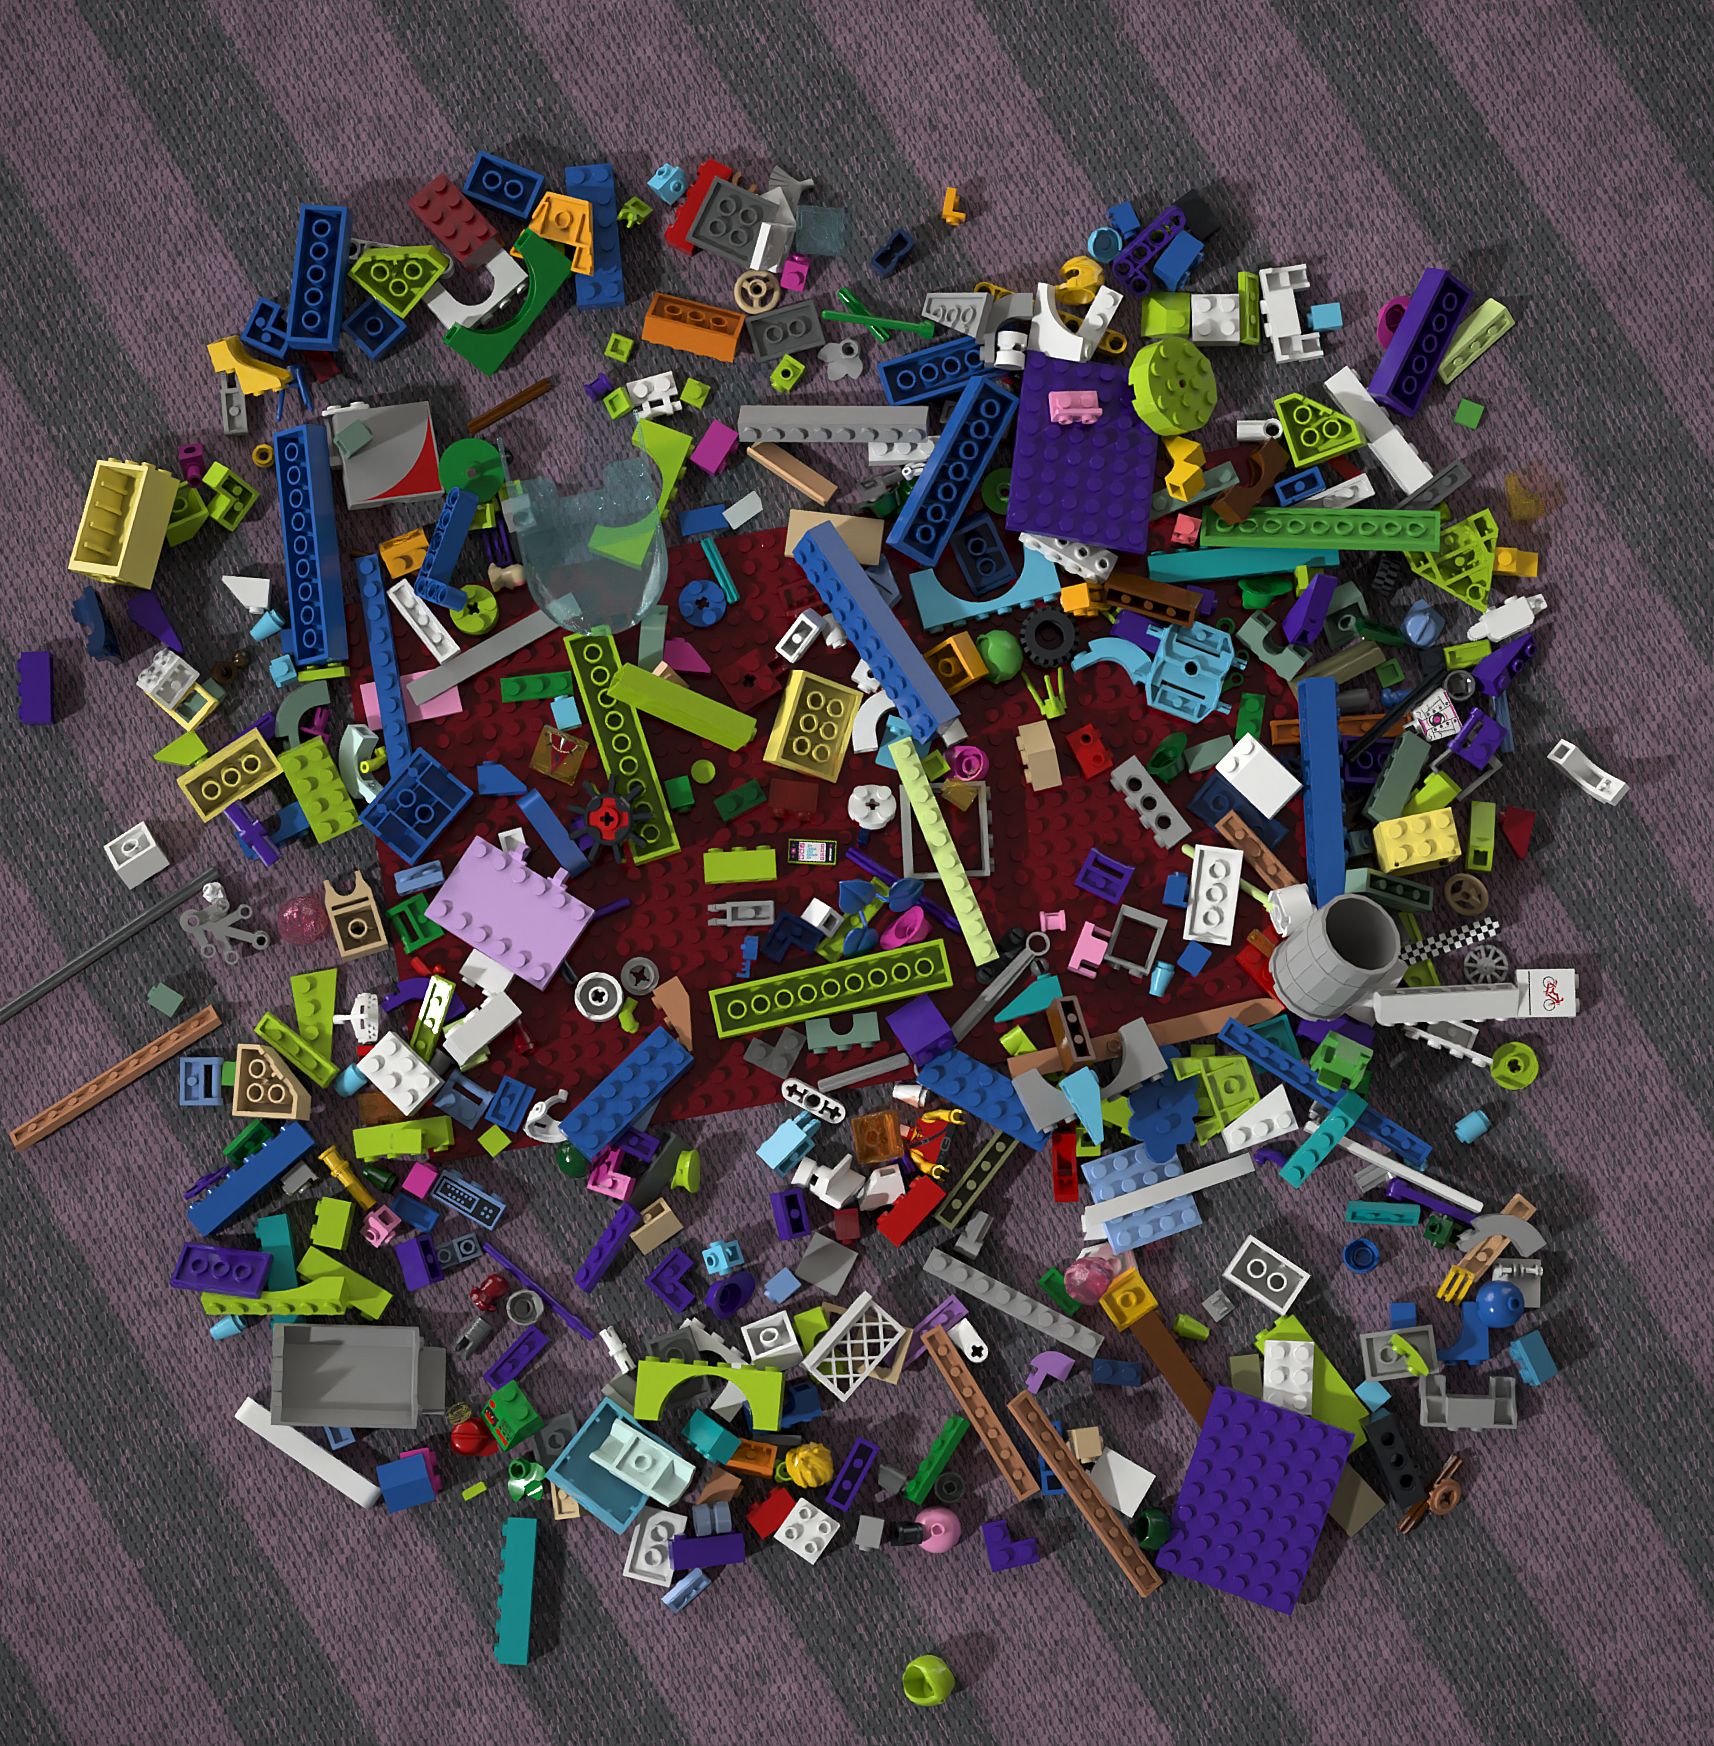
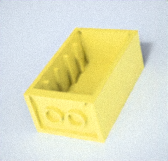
(124, 523)
(1415, 843)

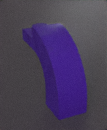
(416, 989)

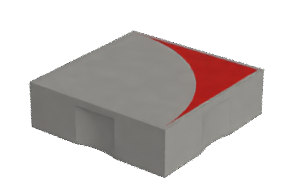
(399, 460)

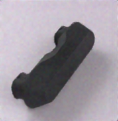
(1006, 949)

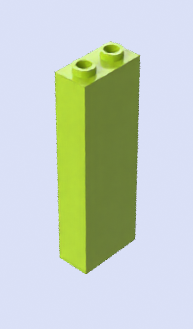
(682, 707)
(1331, 1396)

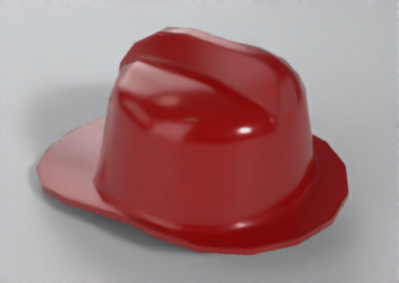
(473, 1438)

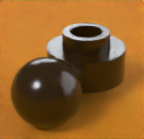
(240, 659)

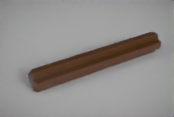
(508, 406)
(1419, 1508)

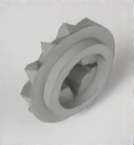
(636, 965)

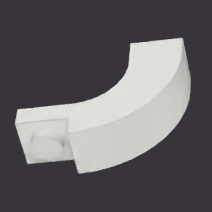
(866, 721)
(1586, 774)

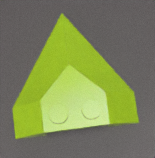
(1463, 559)

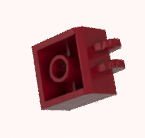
(765, 682)

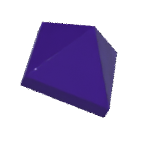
(905, 1164)

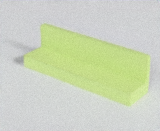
(1473, 338)

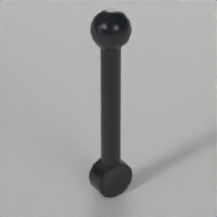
(1263, 335)

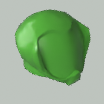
(1000, 654)

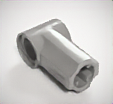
(1373, 1174)
(972, 1238)

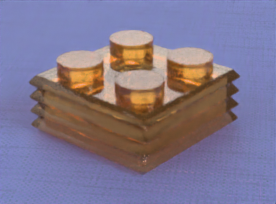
(877, 1137)

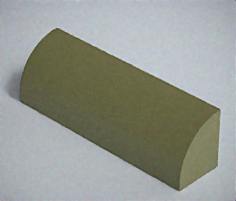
(1343, 664)

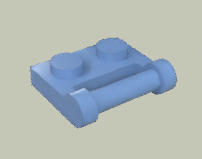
(193, 1081)
(460, 1106)

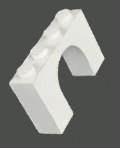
(508, 280)
(732, 1397)

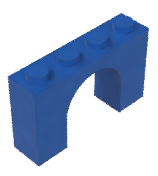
(1472, 1342)

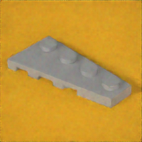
(960, 311)

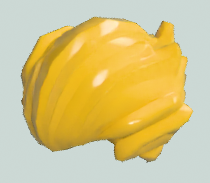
(810, 1465)

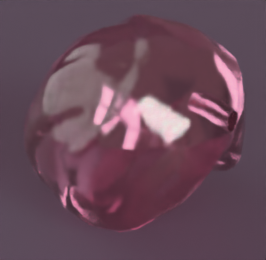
(301, 920)
(1088, 1279)

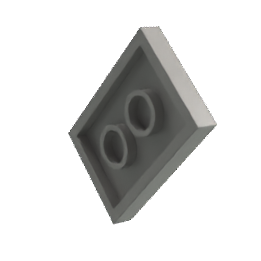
(1386, 1364)

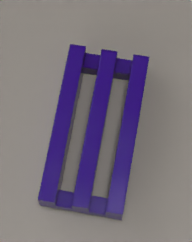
(500, 523)

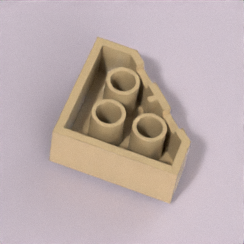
(267, 1086)

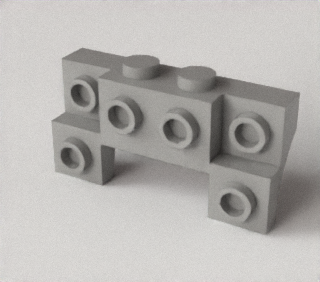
(1468, 1410)

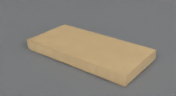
(859, 533)

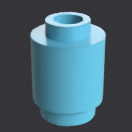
(350, 1081)
(1472, 1126)

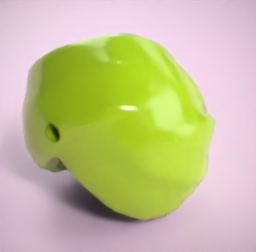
(928, 1681)

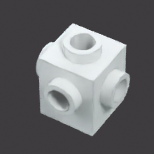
(861, 677)

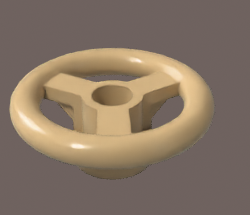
(757, 283)
(1469, 891)

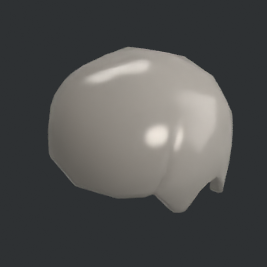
(517, 1307)

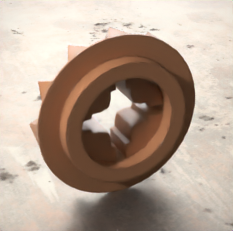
(1452, 1495)

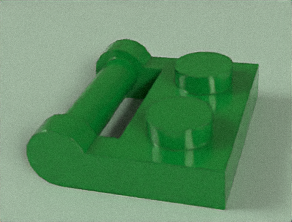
(424, 927)

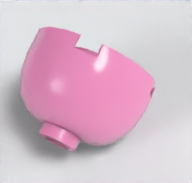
(940, 1528)

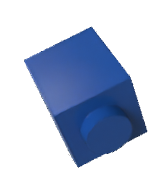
(498, 781)

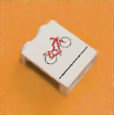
(1547, 993)

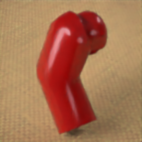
(425, 971)

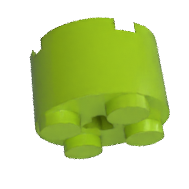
(477, 623)

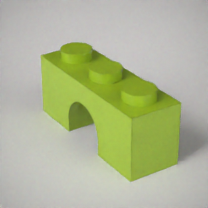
(810, 1327)

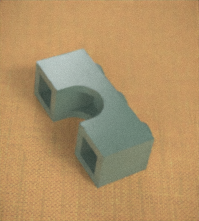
(1257, 636)
(864, 1032)

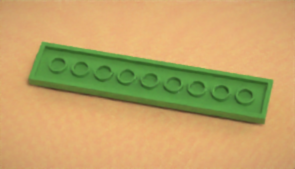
(1325, 529)

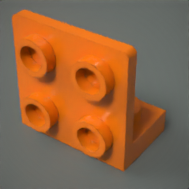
(753, 1459)

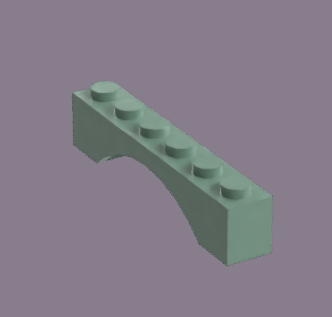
(1215, 480)

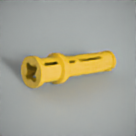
(340, 1169)

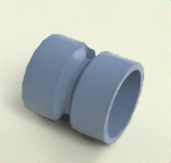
(711, 1518)

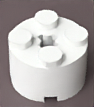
(1290, 908)
(586, 992)

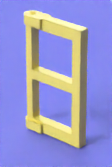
(200, 716)

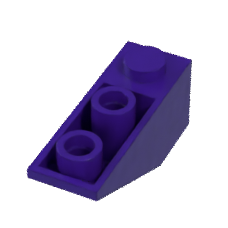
(1310, 610)
(1500, 668)

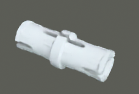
(617, 1350)

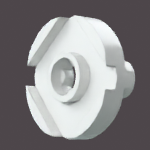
(875, 795)

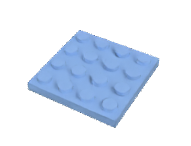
(1131, 1171)

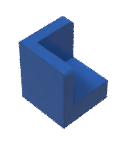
(1194, 958)

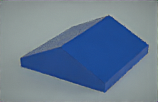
(405, 1483)

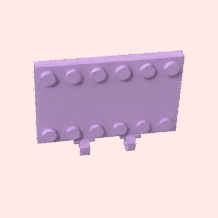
(511, 911)

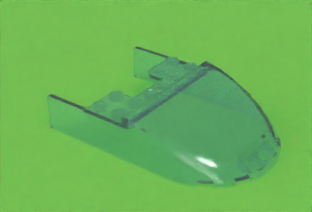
(594, 555)

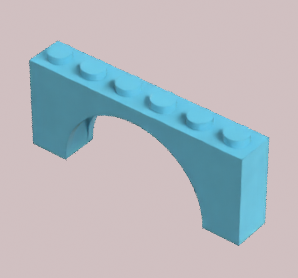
(941, 609)

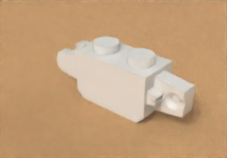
(1508, 619)

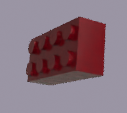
(456, 223)

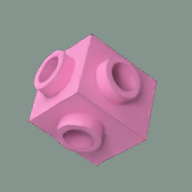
(380, 1226)

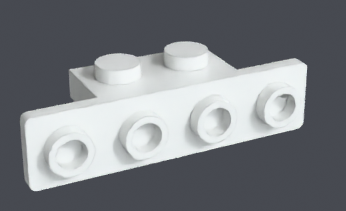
(1453, 1036)

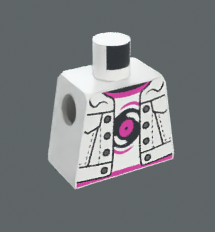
(1434, 717)

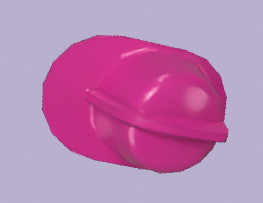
(1389, 319)
(907, 930)

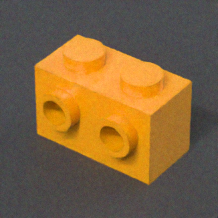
(1083, 599)

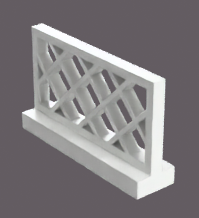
(838, 1331)

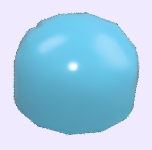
(1102, 239)

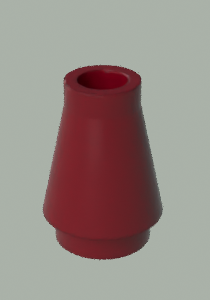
(523, 1039)

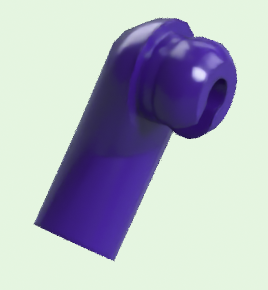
(1271, 1154)

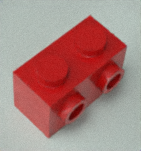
(1089, 751)

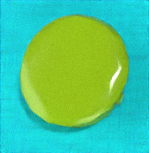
(688, 1171)

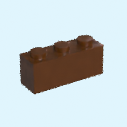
(1070, 1034)

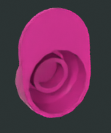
(966, 763)

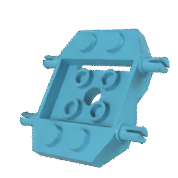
(1170, 667)

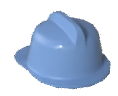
(1422, 625)

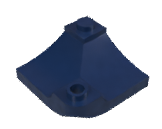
(90, 612)

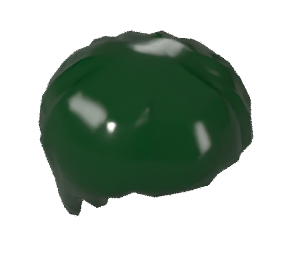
(572, 1161)
(1153, 1529)

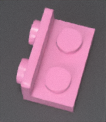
(1074, 406)

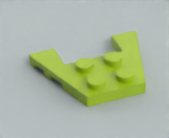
(1228, 1087)

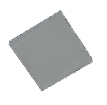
(826, 1264)

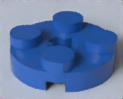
(696, 591)

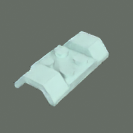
(644, 1464)

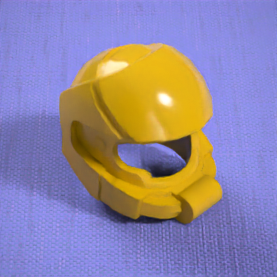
(1084, 286)

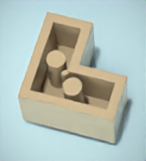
(1039, 755)

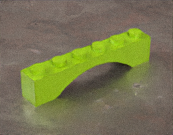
(319, 1297)

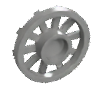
(1485, 965)

